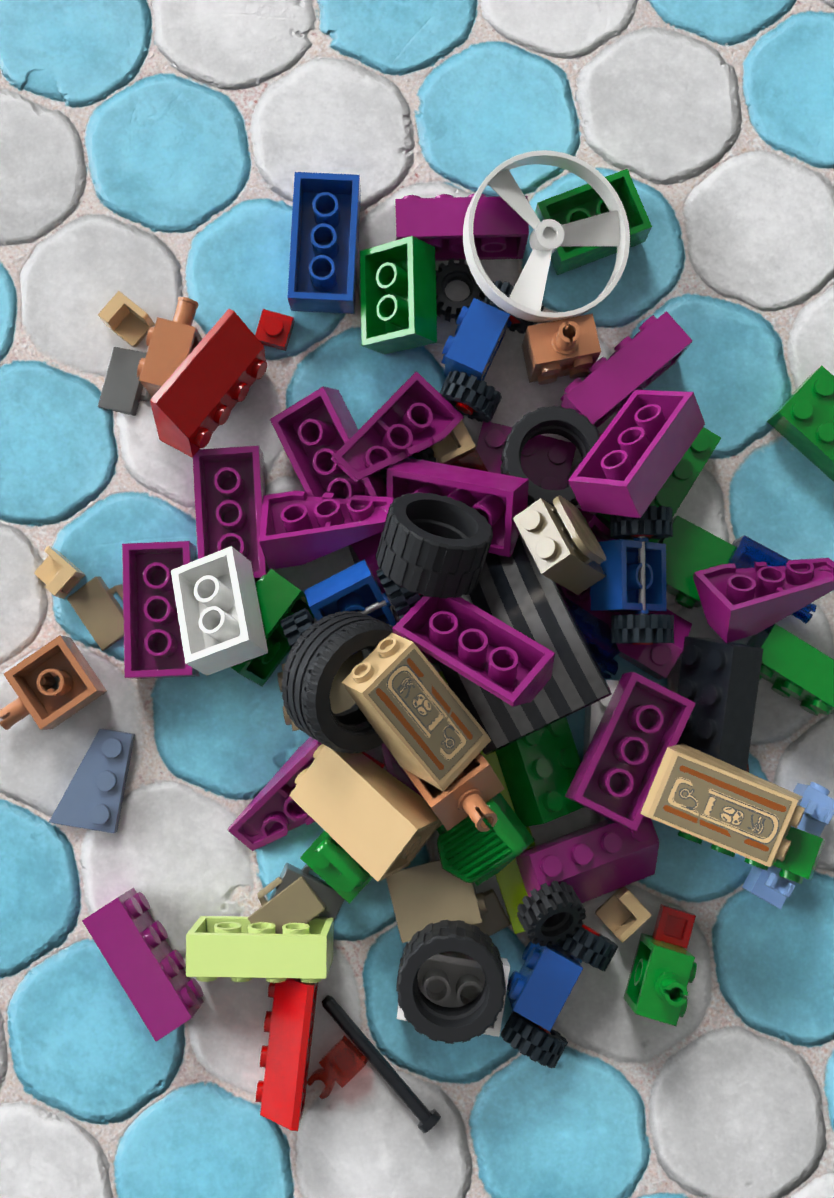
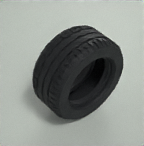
(310, 676)

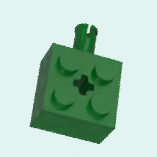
(660, 980)

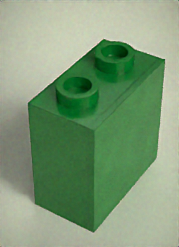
(689, 552)

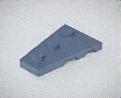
(98, 785)

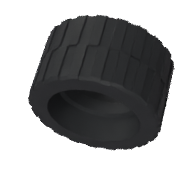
(547, 421)
(434, 545)
(451, 1023)

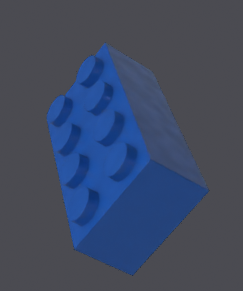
(324, 242)

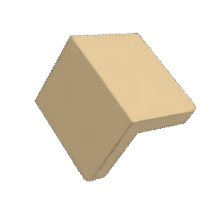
(126, 319)
(454, 445)
(58, 573)
(623, 913)

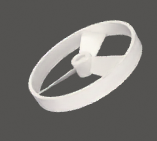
(601, 230)

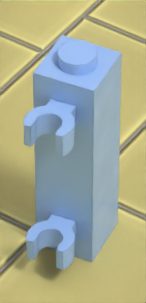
(817, 814)

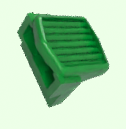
(478, 854)
(336, 867)

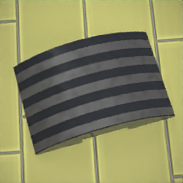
(536, 607)

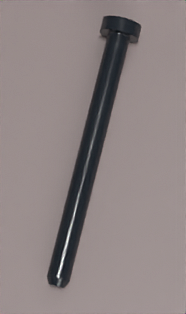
(427, 1118)

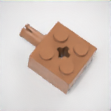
(168, 346)
(560, 349)
(34, 684)
(464, 796)

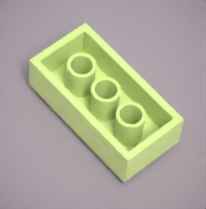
(247, 951)

